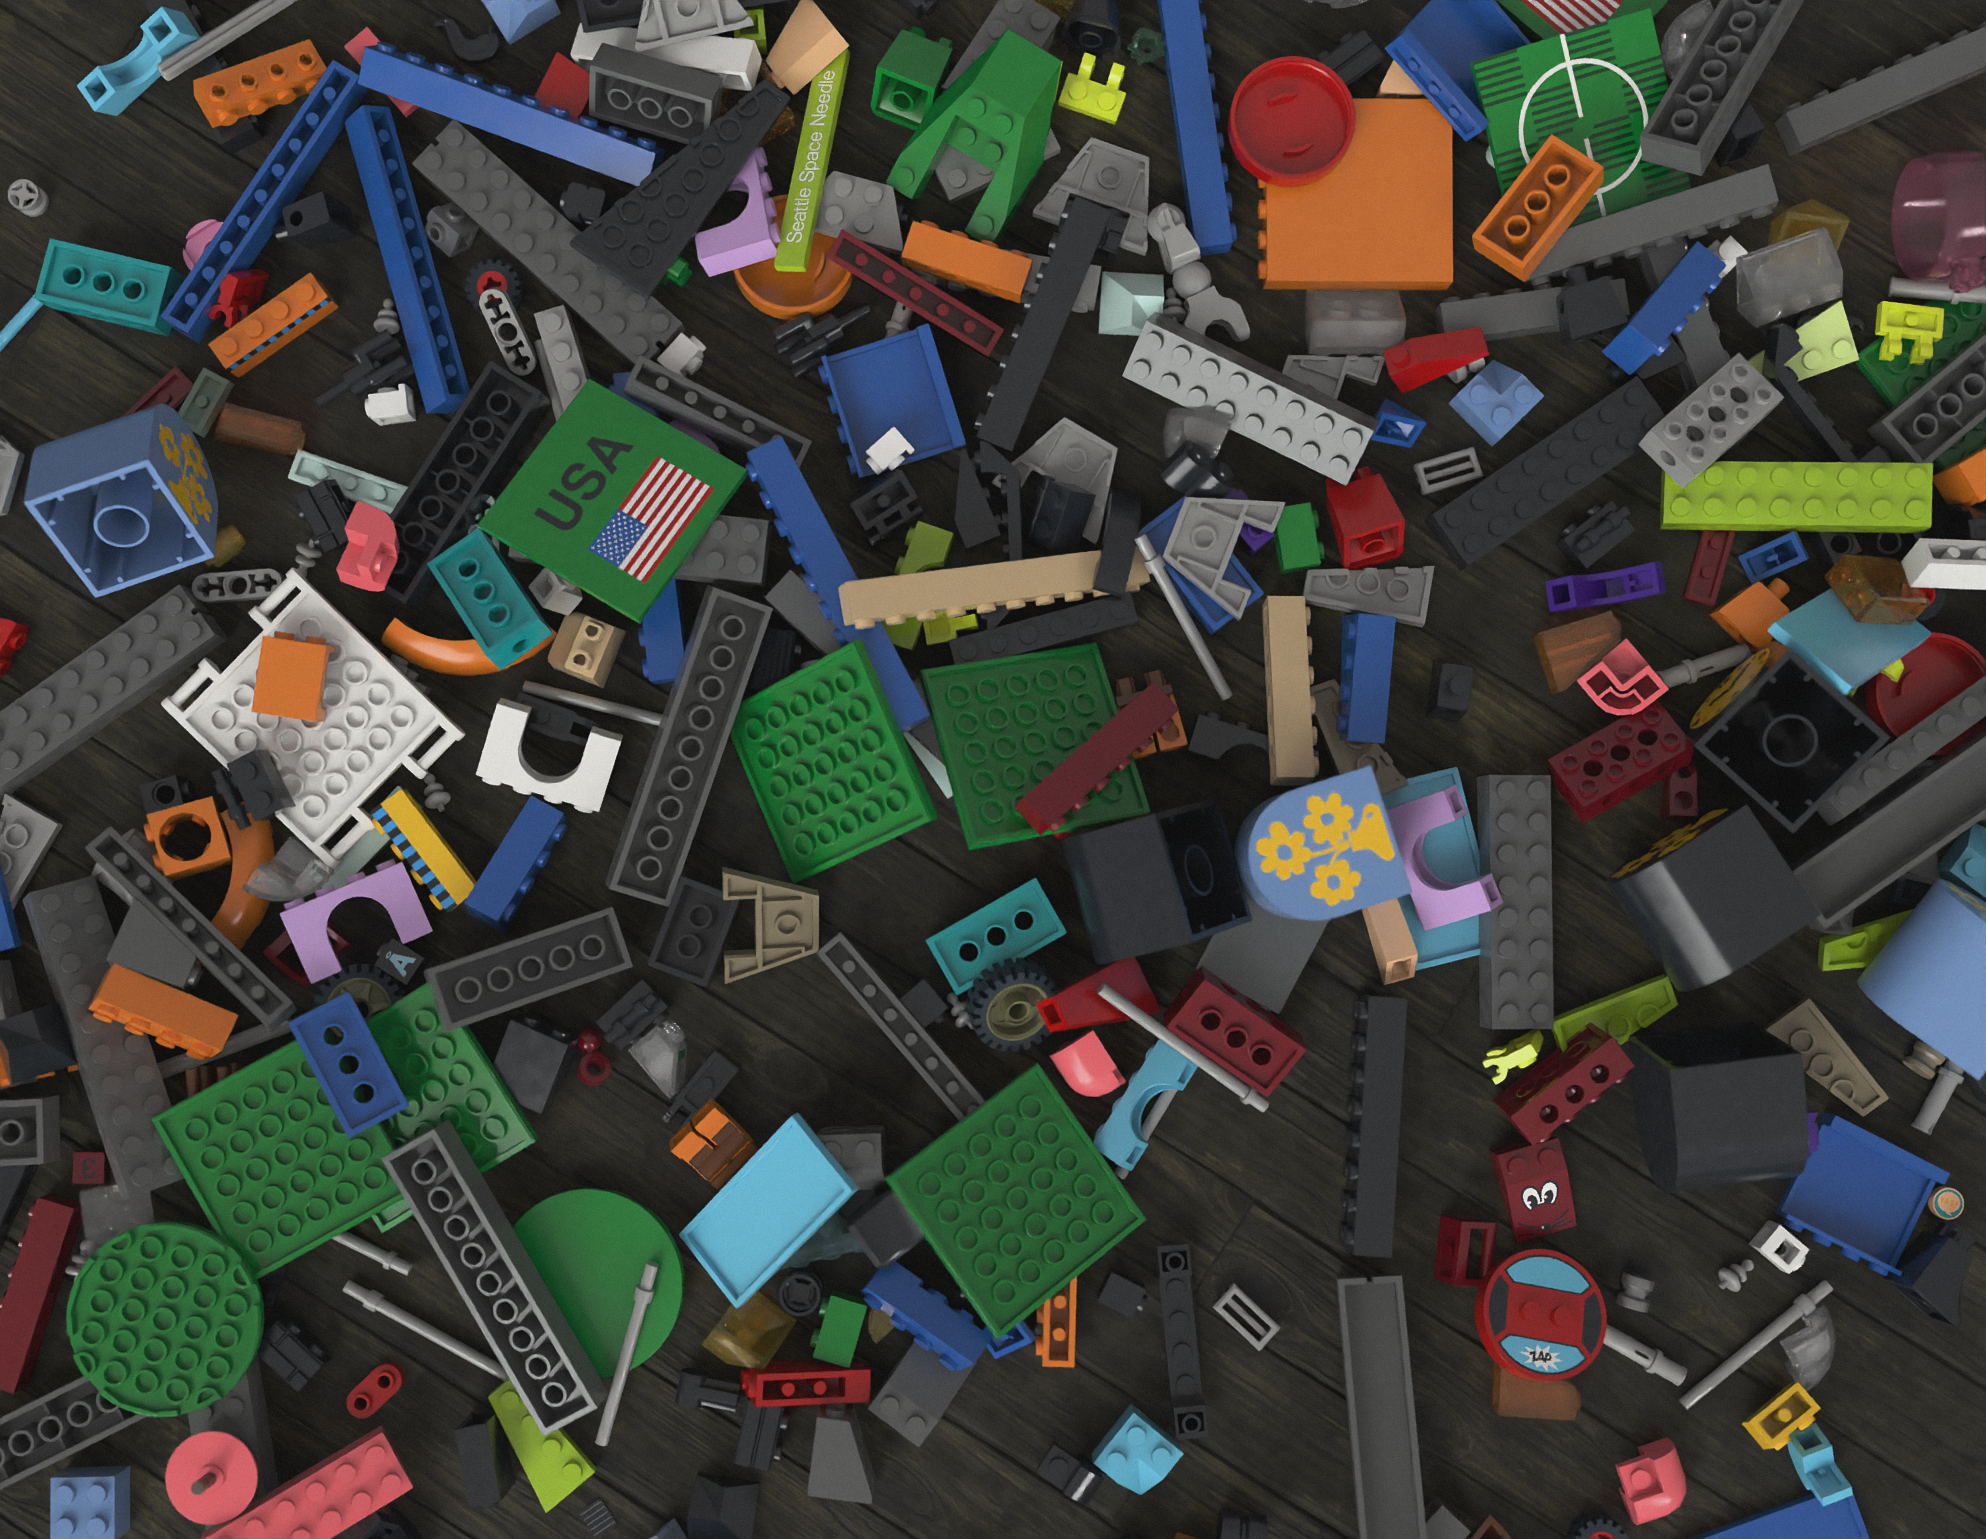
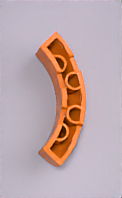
(446, 656)
(241, 910)

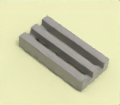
(1422, 478)
(1226, 1298)

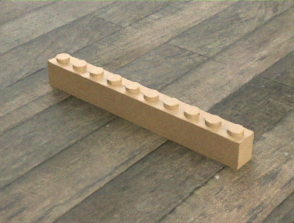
(977, 588)

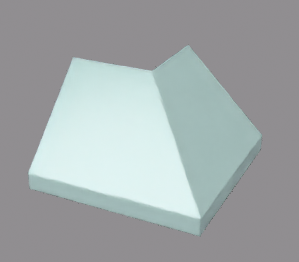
(1129, 301)

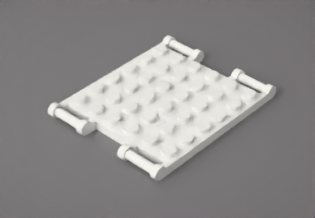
(331, 765)

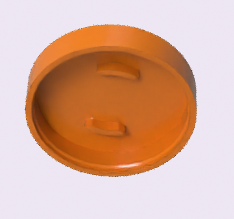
(794, 293)

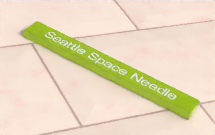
(811, 166)

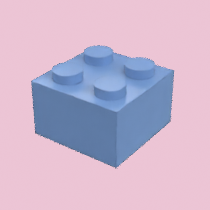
(90, 1503)

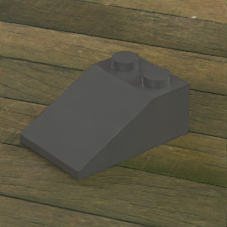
(916, 1393)

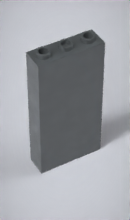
(1262, 955)

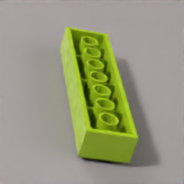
(1801, 497)

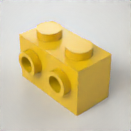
(1781, 1416)

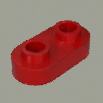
(374, 1390)

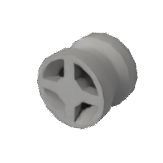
(22, 191)

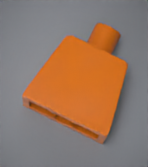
(1753, 612)

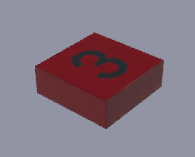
(90, 1167)

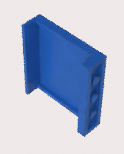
(1438, 52)
(891, 386)
(1859, 1194)

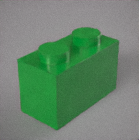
(1297, 540)
(840, 1328)

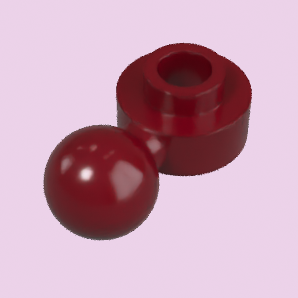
(589, 1042)

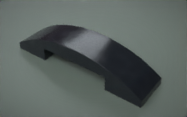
(1118, 543)

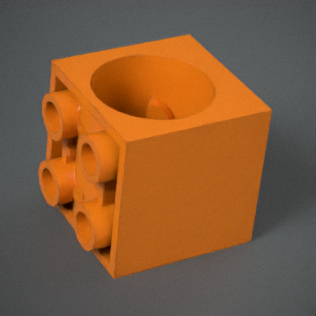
(202, 812)

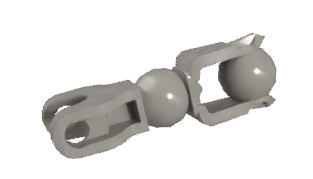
(1192, 278)

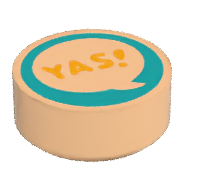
(1946, 1202)

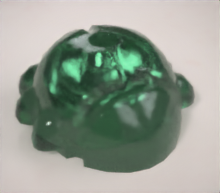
(1144, 40)

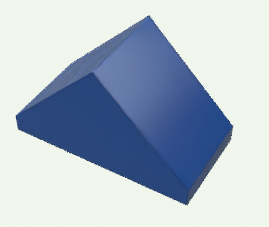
(1397, 425)
(1773, 557)
(1016, 1338)

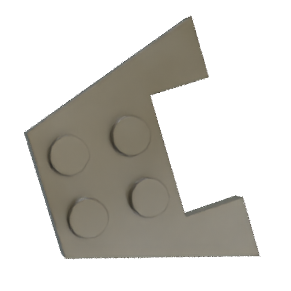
(783, 923)

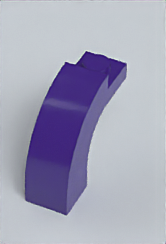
(1606, 588)

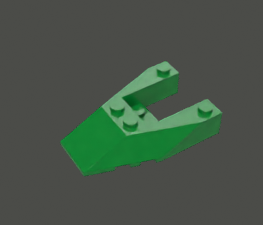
(998, 118)

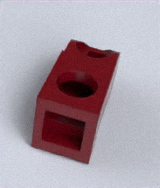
(1680, 795)

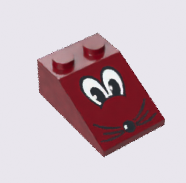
(1534, 1187)

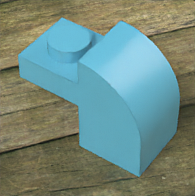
(1815, 1465)

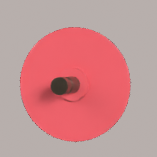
(212, 1477)

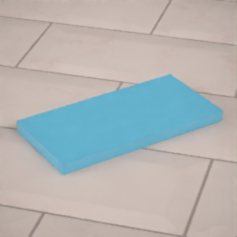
(1841, 647)
(1451, 856)
(768, 1210)

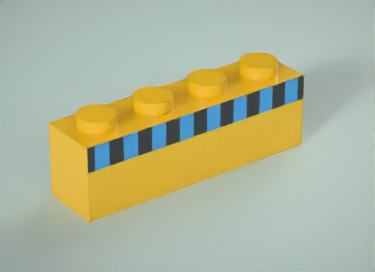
(424, 849)

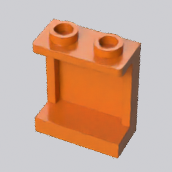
(291, 677)

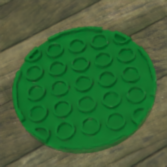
(592, 1256)
(165, 1318)

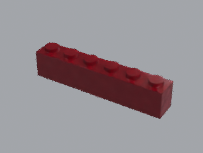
(914, 293)
(1096, 758)
(35, 1286)

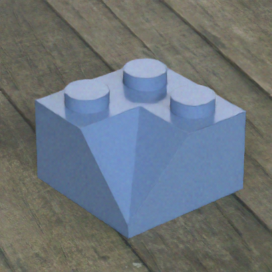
(520, 17)
(1495, 401)

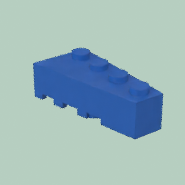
(1666, 309)
(1365, 677)
(516, 864)
(926, 1316)

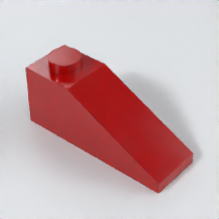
(1433, 356)

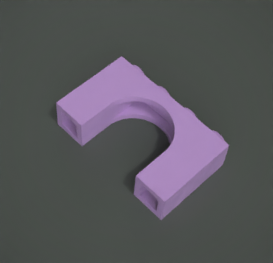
(751, 235)
(1435, 899)
(308, 920)

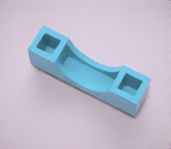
(118, 84)
(1122, 1134)

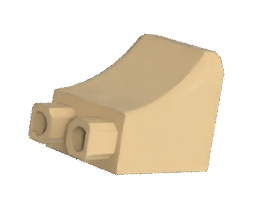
(586, 648)

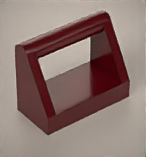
(283, 945)
(1454, 1247)

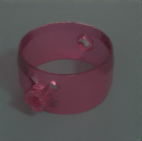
(1942, 219)

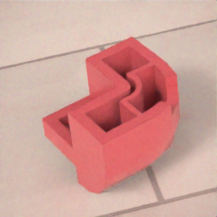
(370, 550)
(1622, 681)
(1087, 1066)
(1652, 1482)

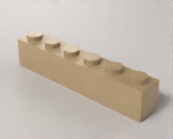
(1288, 690)

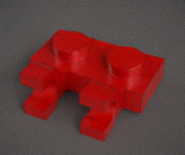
(241, 292)

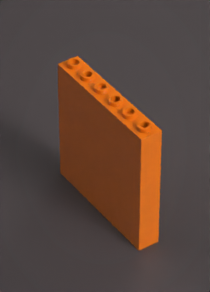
(1376, 216)

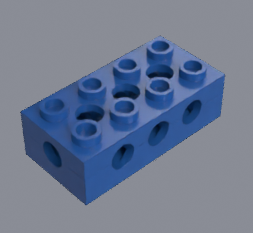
(1204, 608)
(338, 1085)

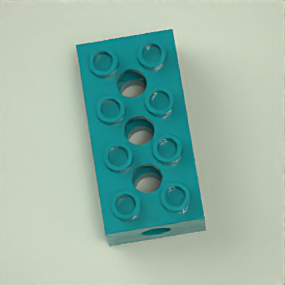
(107, 286)
(489, 599)
(1001, 914)

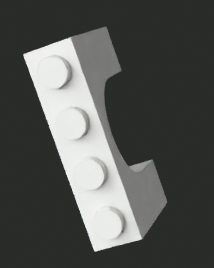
(504, 762)

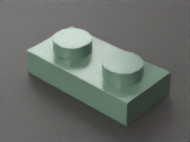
(205, 401)

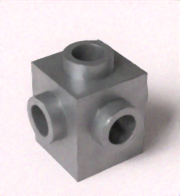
(450, 229)

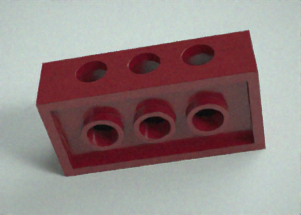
(1621, 759)
(1237, 1050)
(1558, 1076)

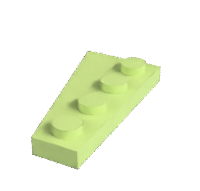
(1825, 344)

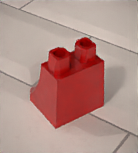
(1365, 520)

